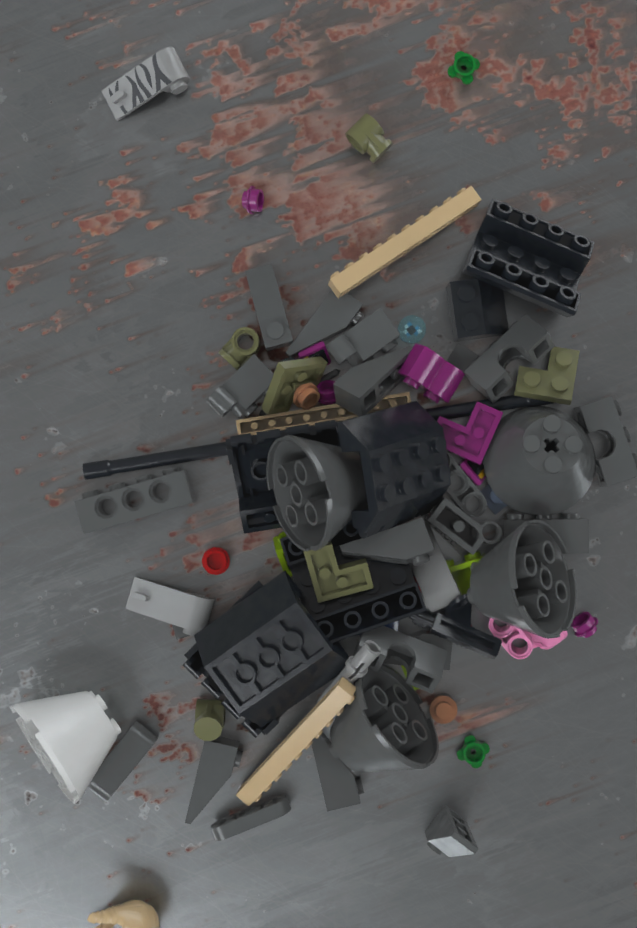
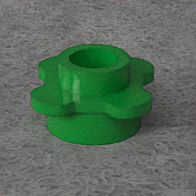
(467, 60)
(479, 756)

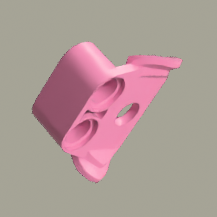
(509, 633)

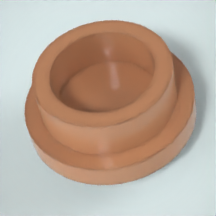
(306, 396)
(443, 709)

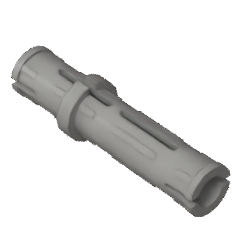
(356, 665)

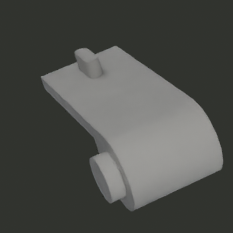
(435, 578)
(170, 605)

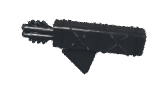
(457, 628)

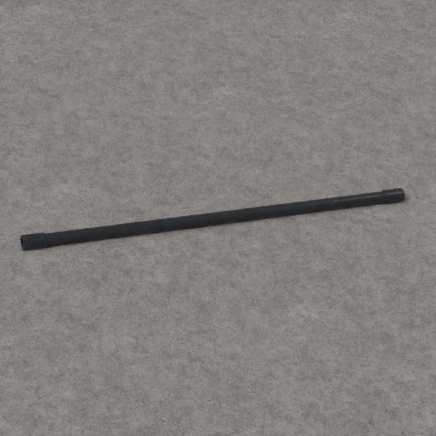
(108, 467)

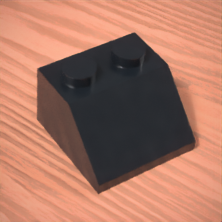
(476, 310)

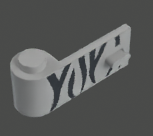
(156, 74)

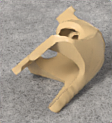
(128, 915)

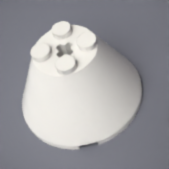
(69, 737)

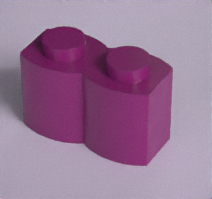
(431, 373)

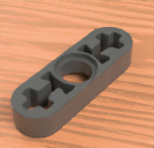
(250, 817)

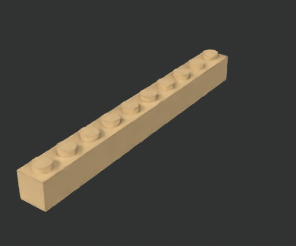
(404, 242)
(311, 416)
(297, 740)

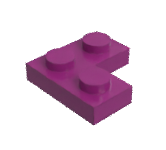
(474, 439)

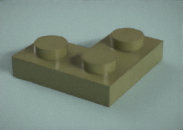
(288, 378)
(553, 384)
(336, 580)

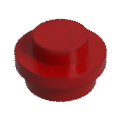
(216, 560)

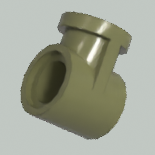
(368, 137)
(234, 354)
(209, 719)

